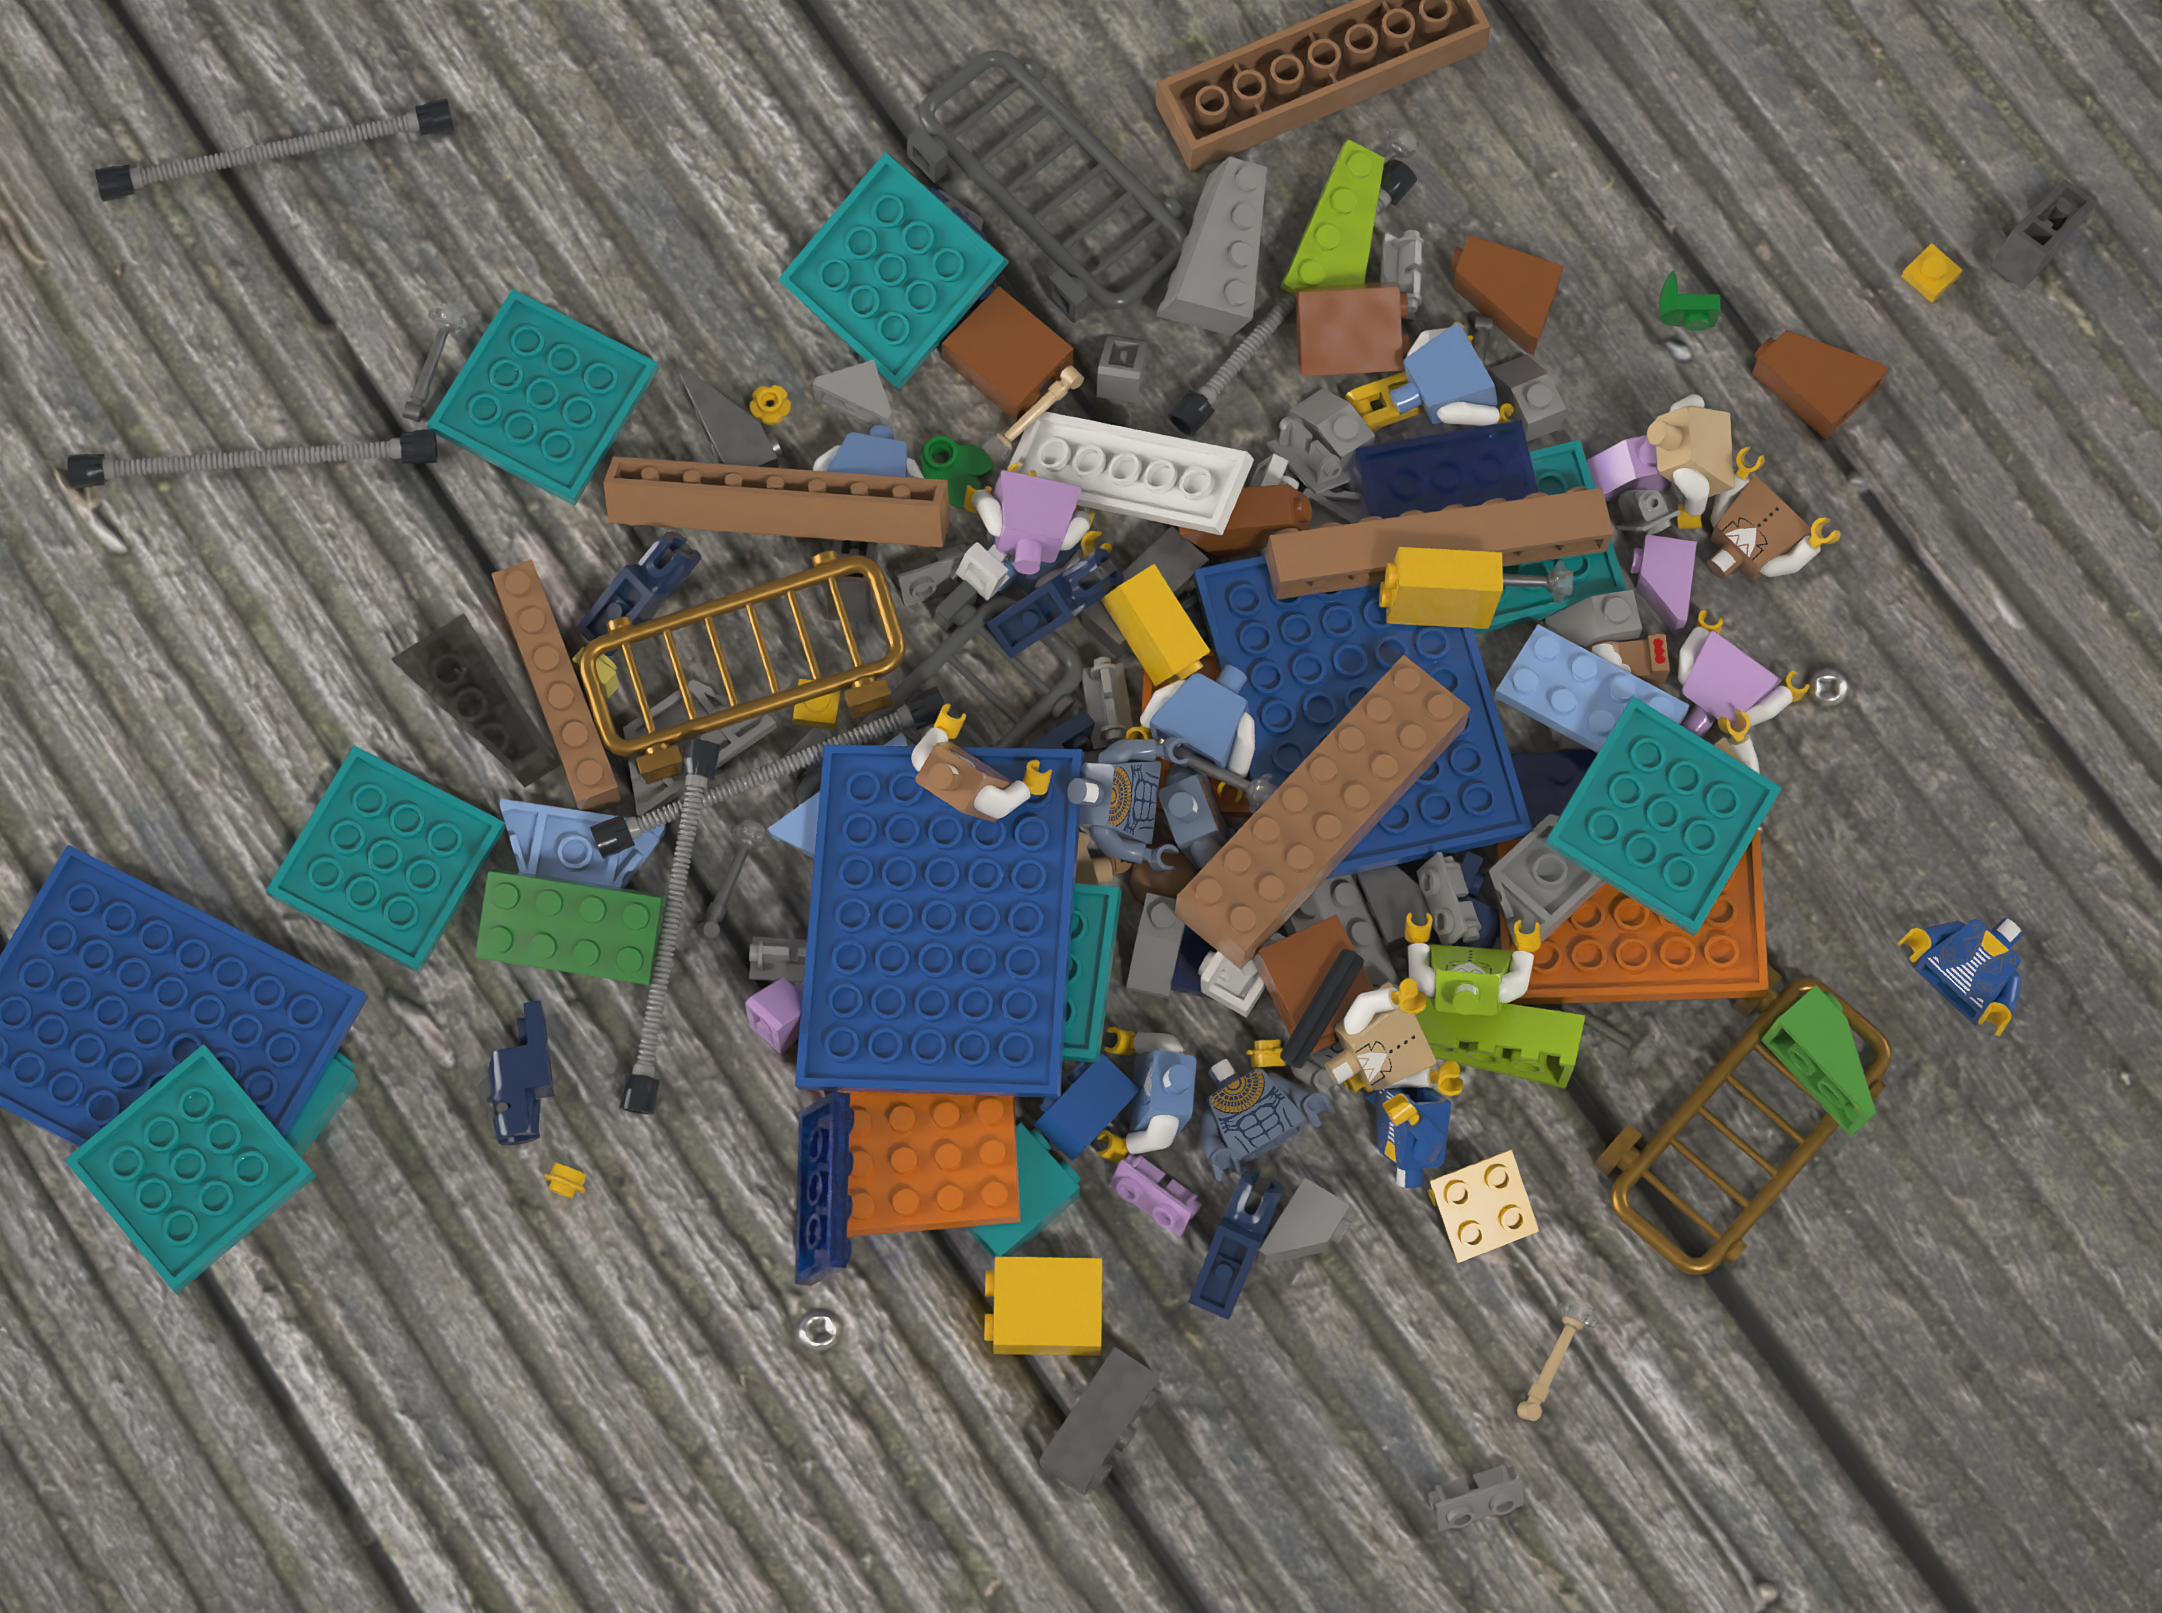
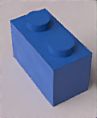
(1086, 1107)

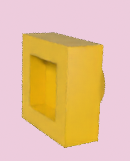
(1931, 273)
(819, 711)

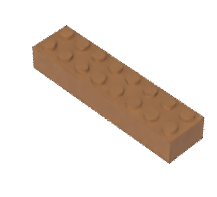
(1313, 72)
(1321, 812)

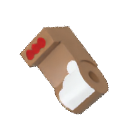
(1641, 658)

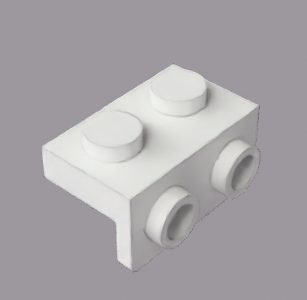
(1229, 984)

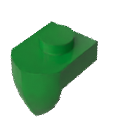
(1690, 311)

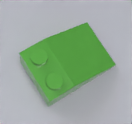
(1821, 1054)

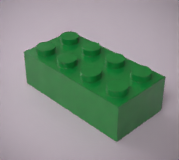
(570, 926)

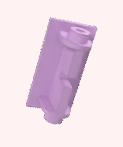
(1138, 1182)

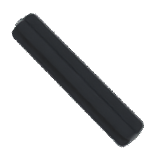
(1322, 1008)

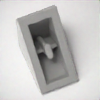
(1121, 369)
(856, 393)

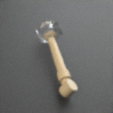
(999, 445)
(1576, 1317)

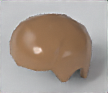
(1167, 884)

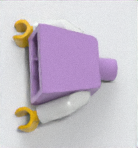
(1030, 517)
(1726, 679)

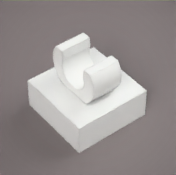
(1271, 473)
(983, 569)

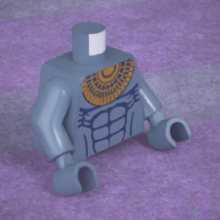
(1121, 798)
(1193, 814)
(1253, 1115)

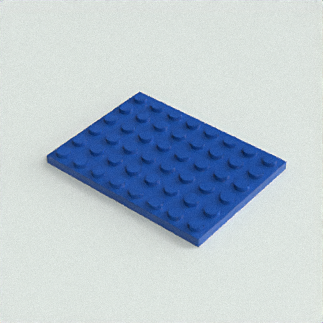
(1315, 662)
(938, 931)
(127, 982)

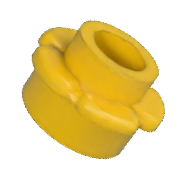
(775, 413)
(1266, 1053)
(565, 1180)

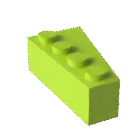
(1515, 1043)

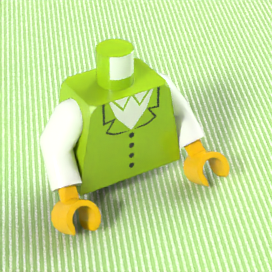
(1469, 977)

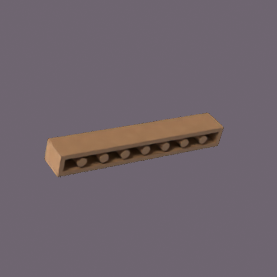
(777, 501)
(1357, 553)

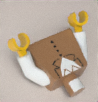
(1760, 529)
(967, 781)

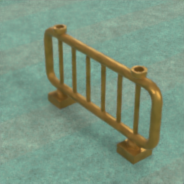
(864, 697)
(1636, 1163)

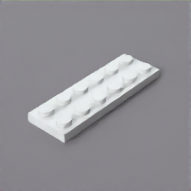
(1136, 470)

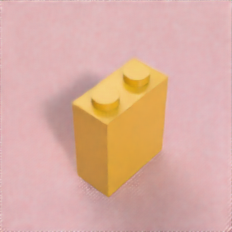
(1442, 587)
(1156, 627)
(1045, 1306)

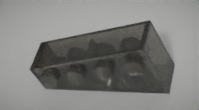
(472, 690)

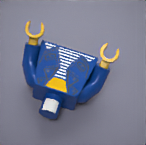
(1971, 967)
(1409, 1128)

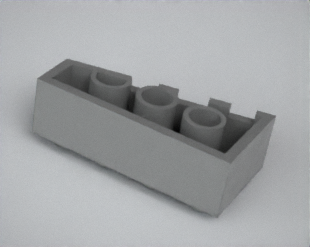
(1221, 253)

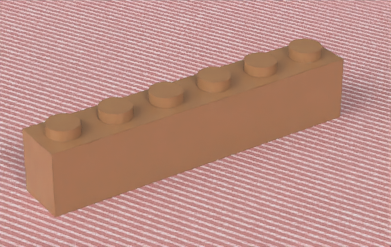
(556, 688)

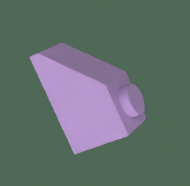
(1627, 466)
(1665, 577)
(776, 1014)

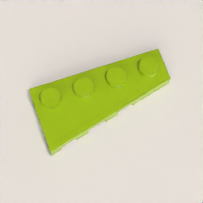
(1342, 224)

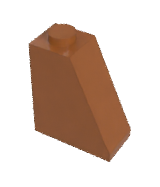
(1507, 287)
(1817, 379)
(1255, 517)

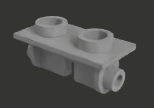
(1400, 265)
(1307, 458)
(1644, 511)
(922, 580)
(1107, 702)
(1441, 885)
(777, 959)
(1496, 1493)

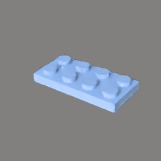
(1576, 689)

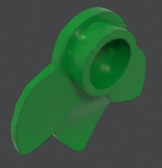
(960, 470)

